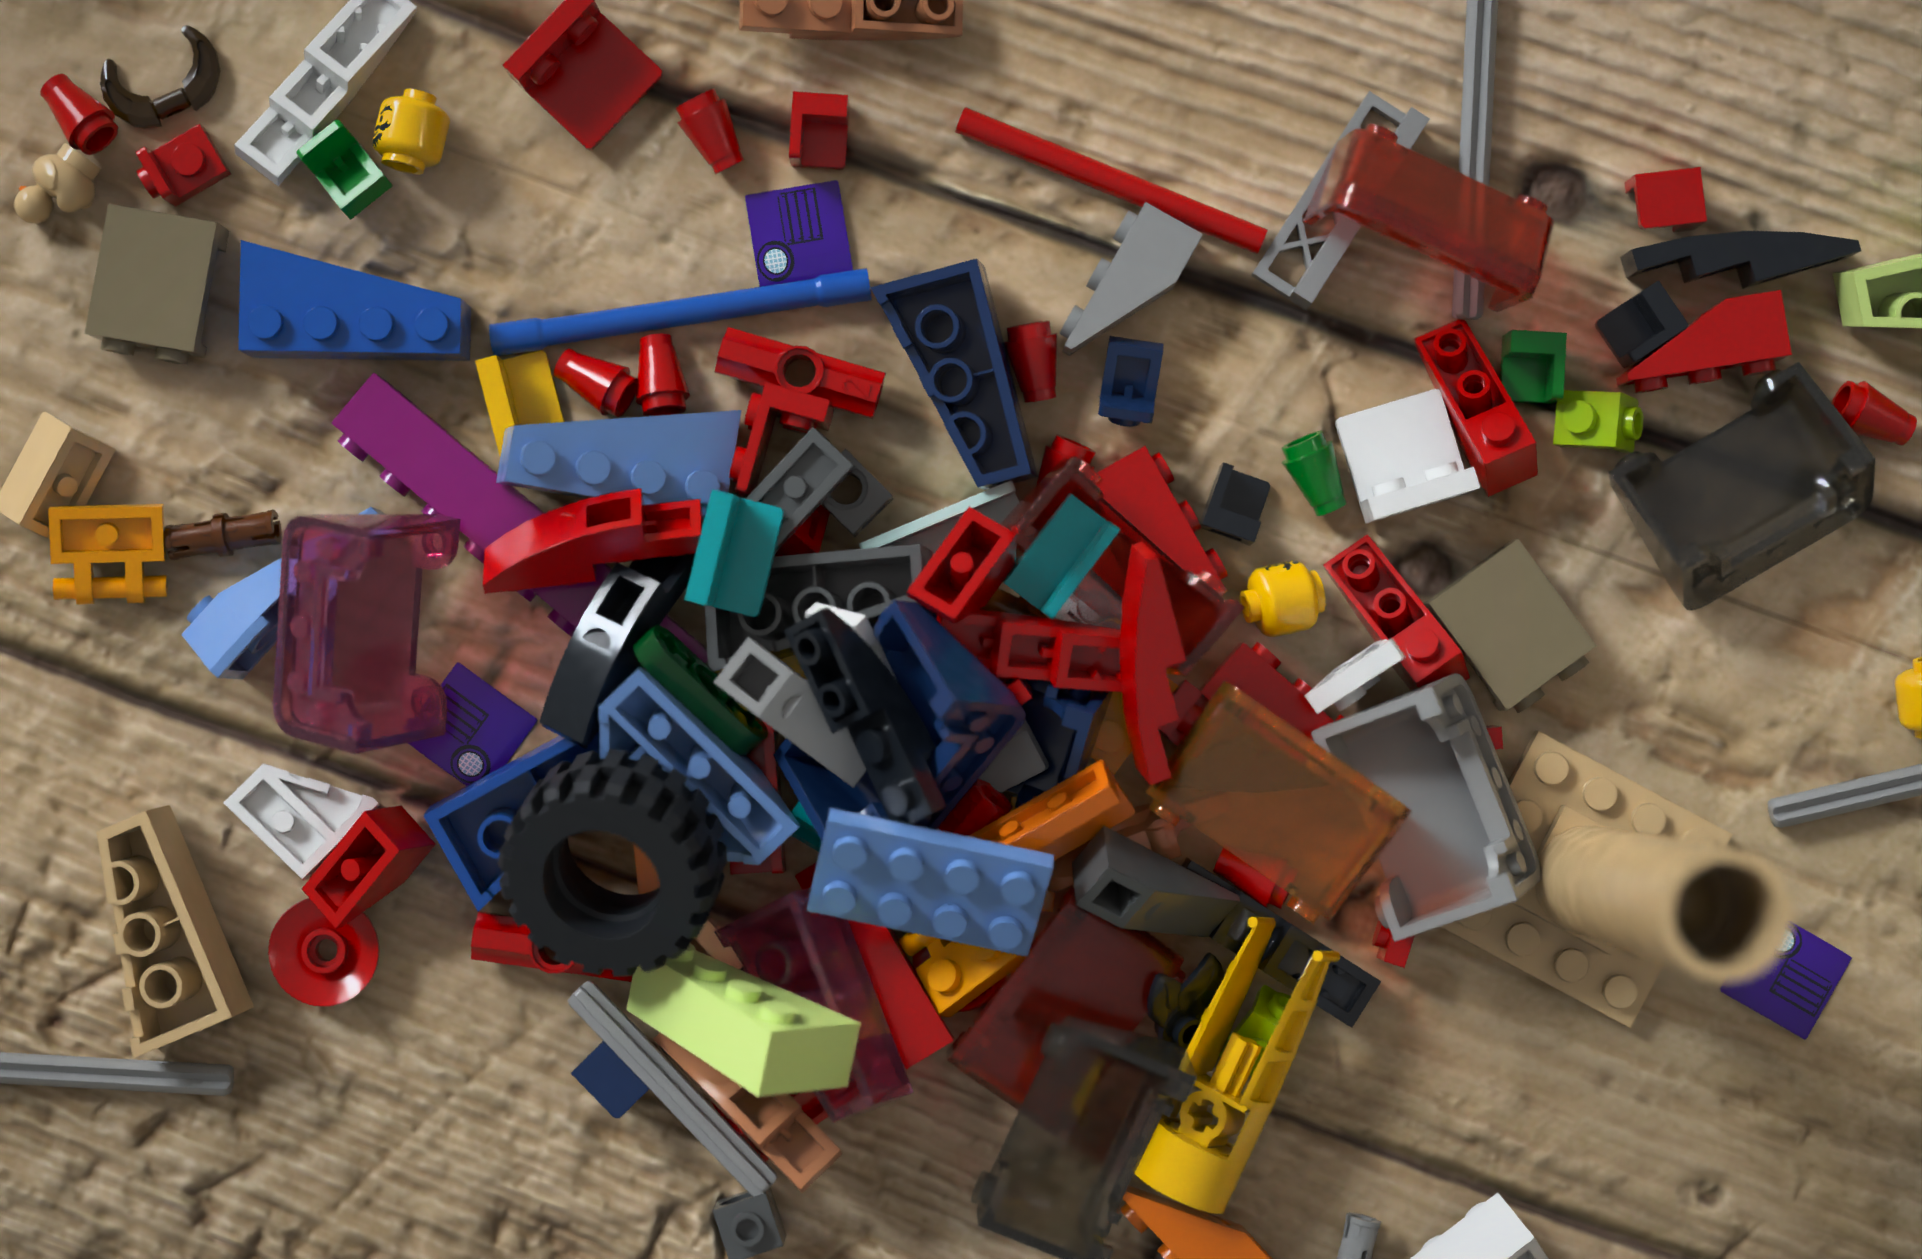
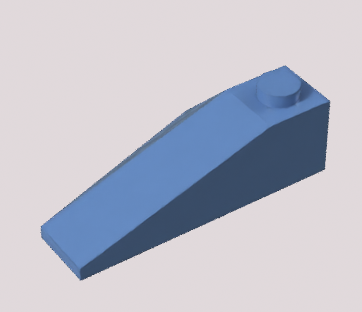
(239, 623)

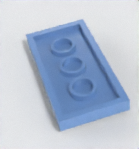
(929, 882)

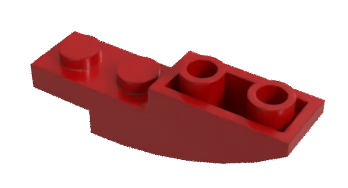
(602, 529)

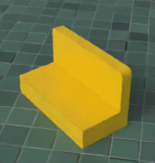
(519, 391)

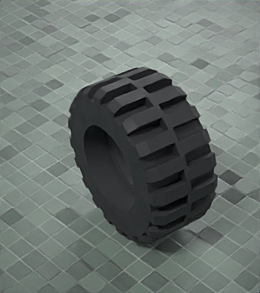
(585, 919)

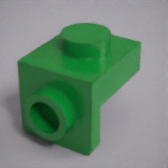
(344, 168)

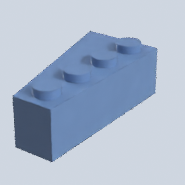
(662, 454)

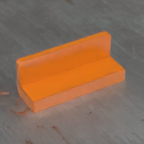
(1063, 814)

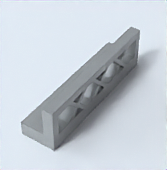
(1342, 234)

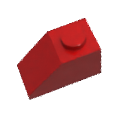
(966, 567)
(368, 863)

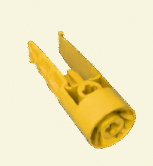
(1187, 1153)

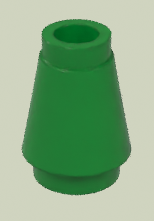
(1315, 471)

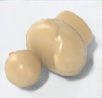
(63, 176)

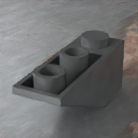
(1146, 890)

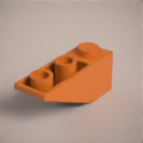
(1188, 1231)

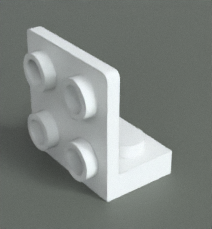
(1403, 456)

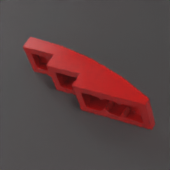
(1146, 648)
(1042, 649)
(903, 999)

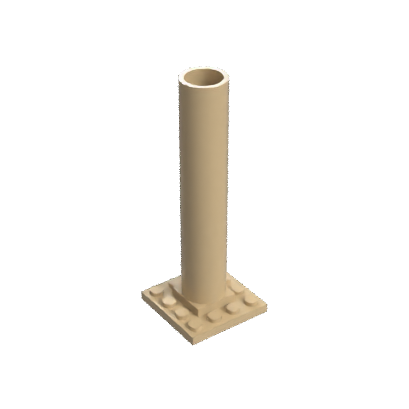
(1627, 889)

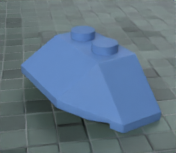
(652, 722)

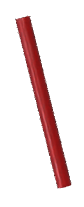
(1110, 180)

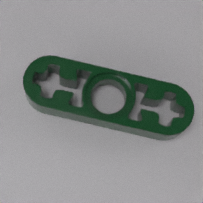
(695, 688)

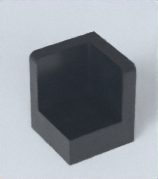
(1641, 324)
(1235, 505)

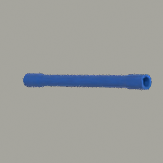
(538, 333)

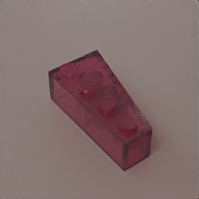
(822, 963)

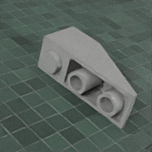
(1143, 270)
(789, 706)

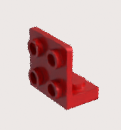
(582, 70)
(797, 413)

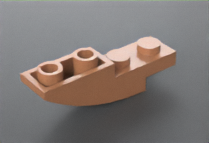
(854, 19)
(770, 1122)

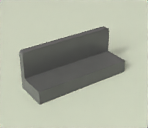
(803, 481)

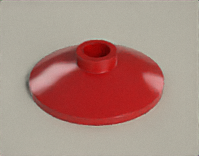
(301, 968)

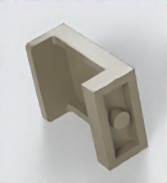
(154, 282)
(1512, 626)

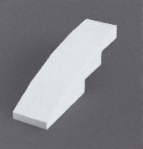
(323, 83)

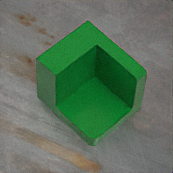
(1533, 366)

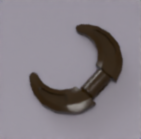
(197, 91)

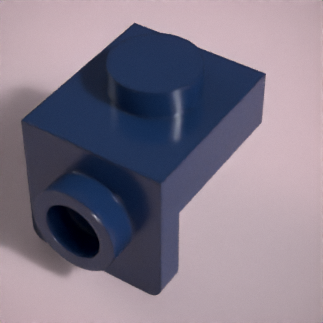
(1130, 381)

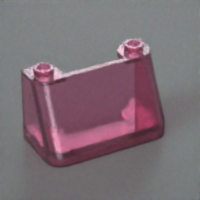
(354, 629)

